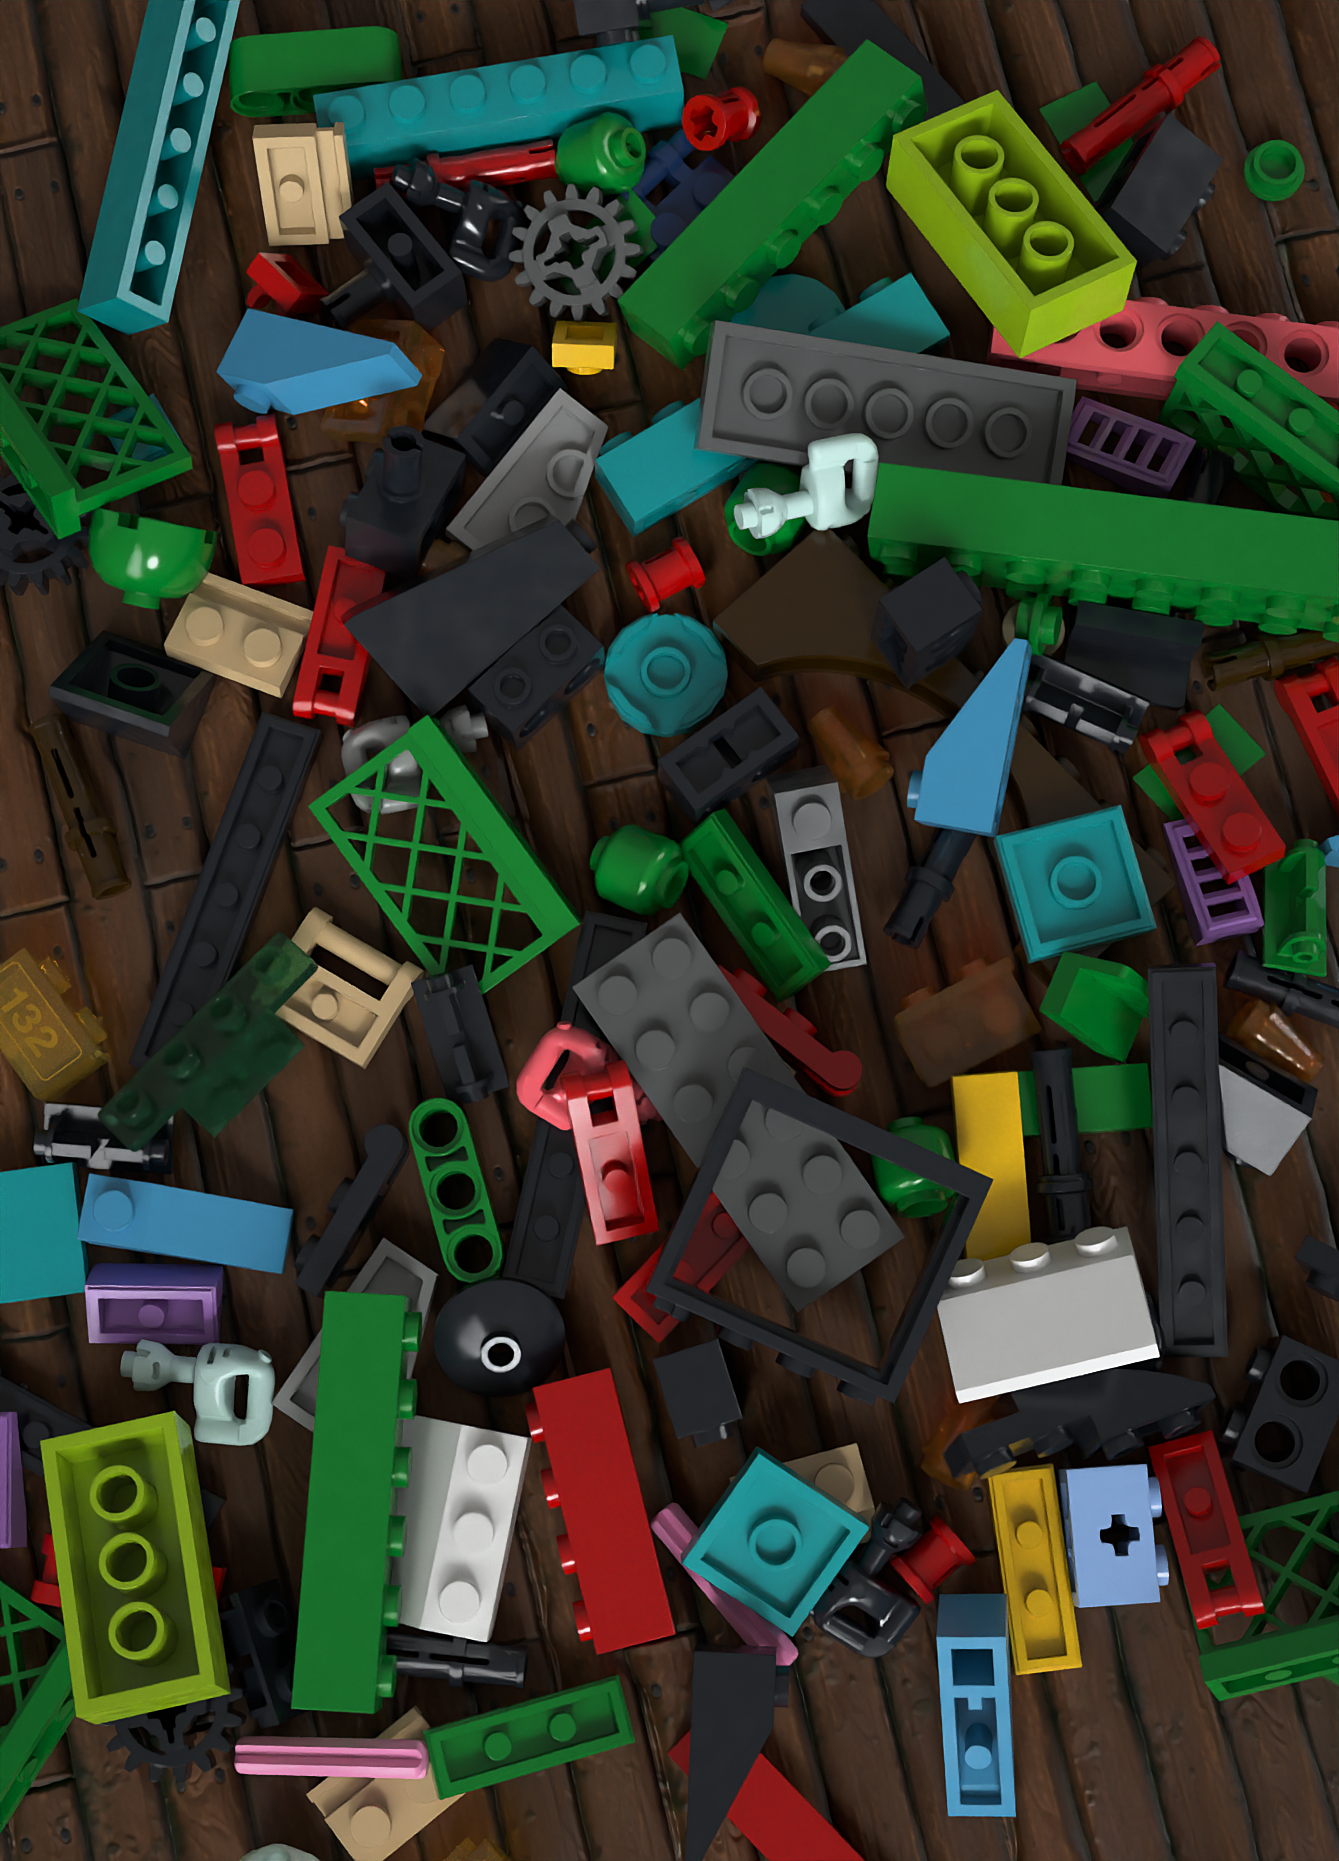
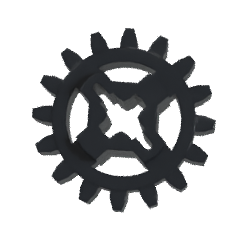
(29, 554)
(178, 1735)

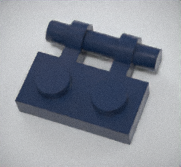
(692, 190)

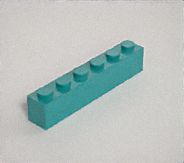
(505, 103)
(157, 163)
(660, 471)

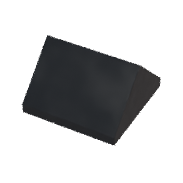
(135, 693)

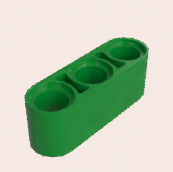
(284, 70)
(440, 1165)

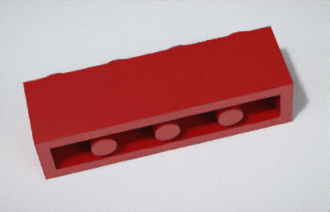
(603, 1512)

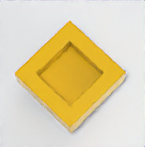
(584, 346)

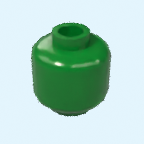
(601, 154)
(780, 479)
(639, 869)
(906, 1191)

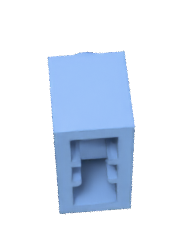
(1095, 1570)

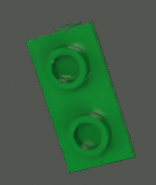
(1296, 911)

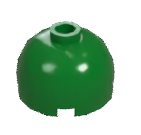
(148, 556)

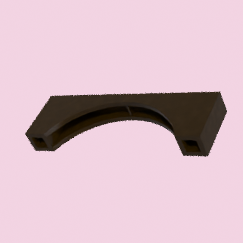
(819, 617)

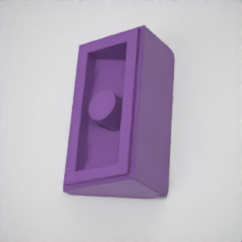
(154, 1303)

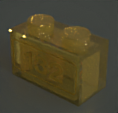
(42, 1030)

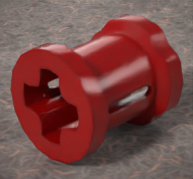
(713, 119)
(665, 574)
(932, 1559)

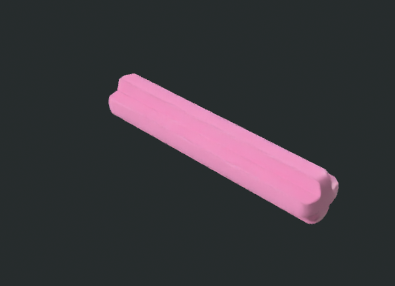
(676, 1531)
(331, 1757)

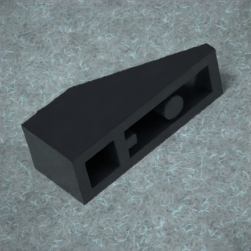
(729, 1725)

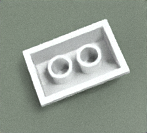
(1045, 1314)
(458, 1524)

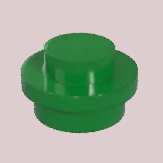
(1273, 170)
(1038, 622)

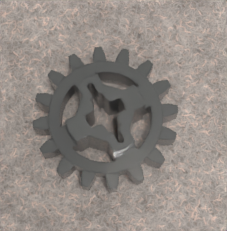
(565, 229)

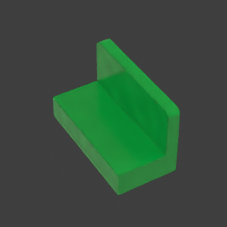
(1097, 1003)

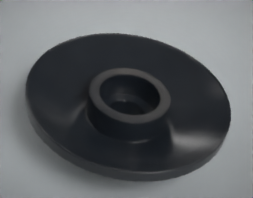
(495, 1313)

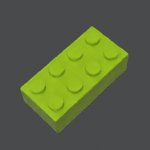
(1009, 223)
(134, 1568)

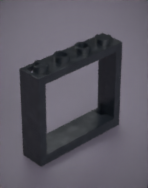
(796, 1350)

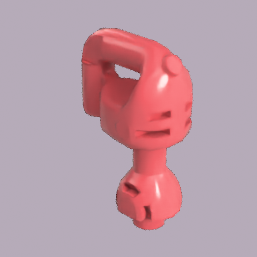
(587, 1055)

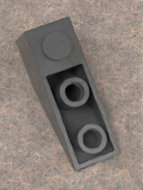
(817, 861)

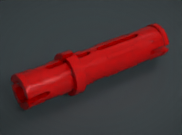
(1159, 91)
(493, 166)

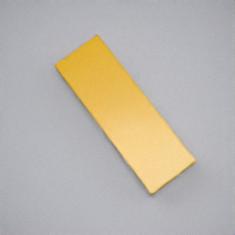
(992, 1144)
(1033, 1569)

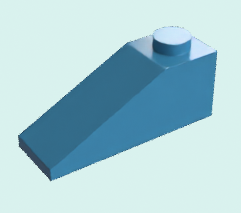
(309, 366)
(972, 759)
(185, 1224)
(976, 1704)

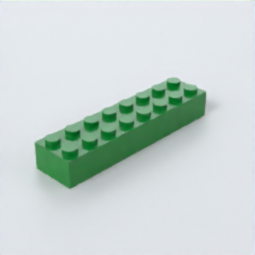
(1110, 548)

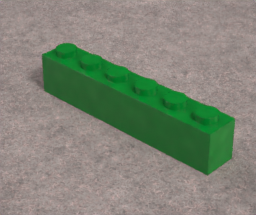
(774, 204)
(354, 1503)

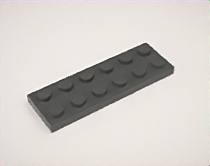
(782, 390)
(782, 1180)

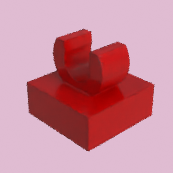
(286, 283)

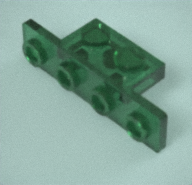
(220, 1053)

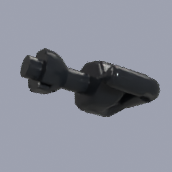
(470, 216)
(864, 1586)

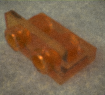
(373, 416)
(964, 1022)

